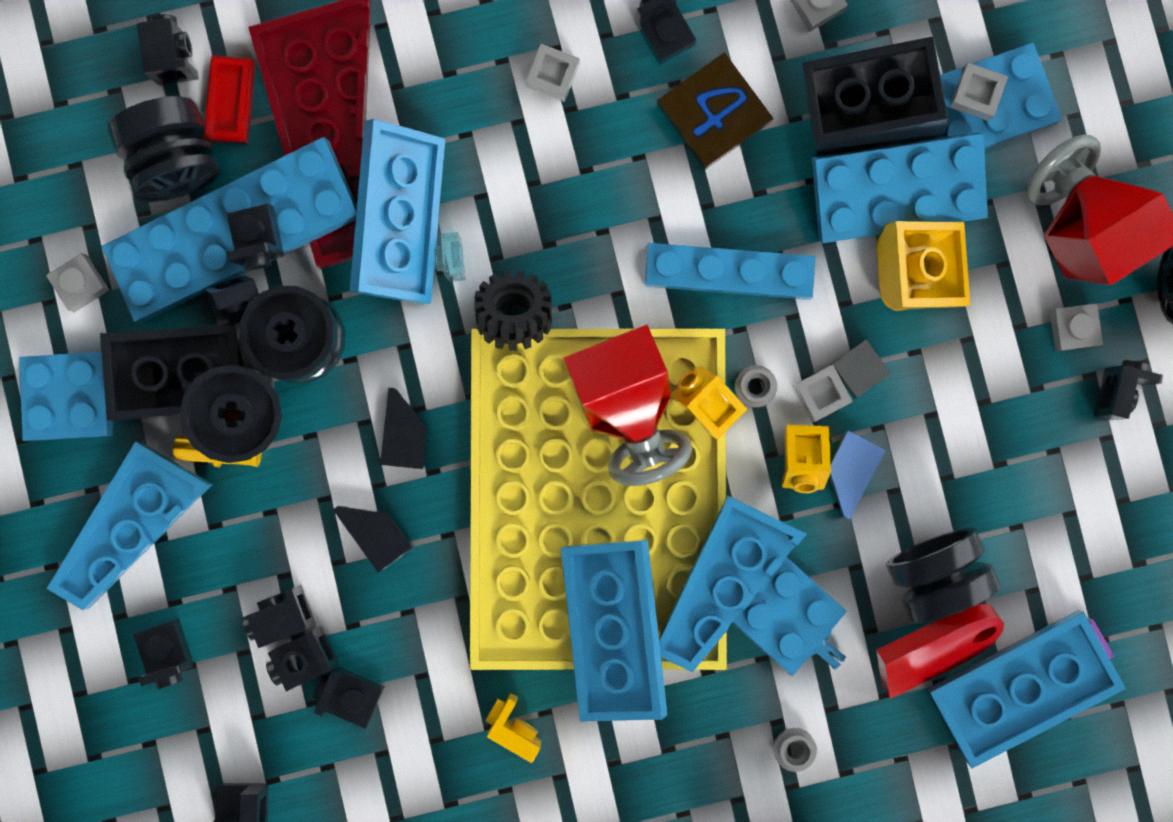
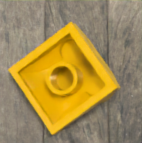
(923, 265)

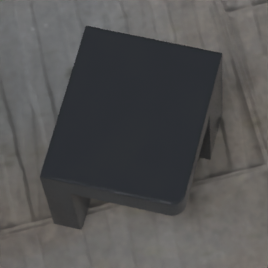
(241, 802)

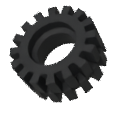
(513, 291)

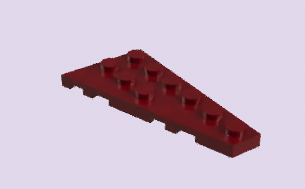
(318, 89)

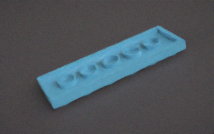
(188, 247)

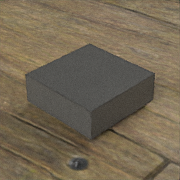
(860, 369)

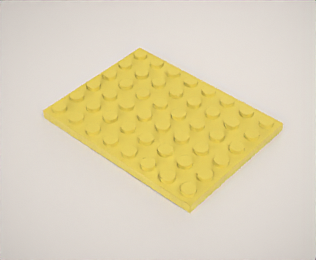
(547, 486)

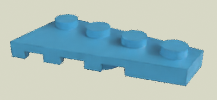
(129, 518)
(729, 571)

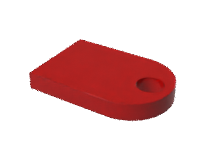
(937, 648)

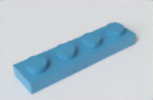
(730, 271)

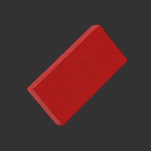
(229, 100)

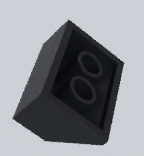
(875, 97)

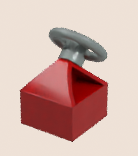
(1104, 223)
(624, 397)

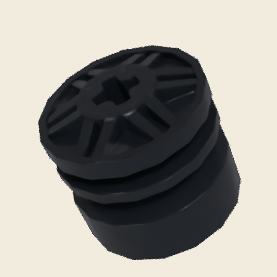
(163, 148)

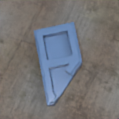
(852, 470)

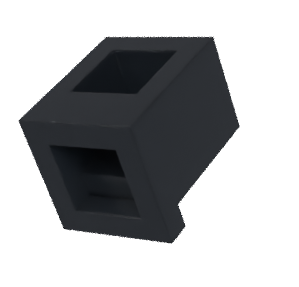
(165, 50)
(279, 617)
(315, 654)

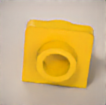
(708, 401)
(806, 458)
(516, 736)

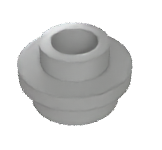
(768, 382)
(795, 762)

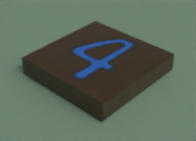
(714, 111)

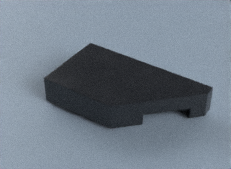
(403, 434)
(375, 534)

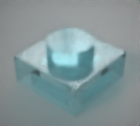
(450, 257)

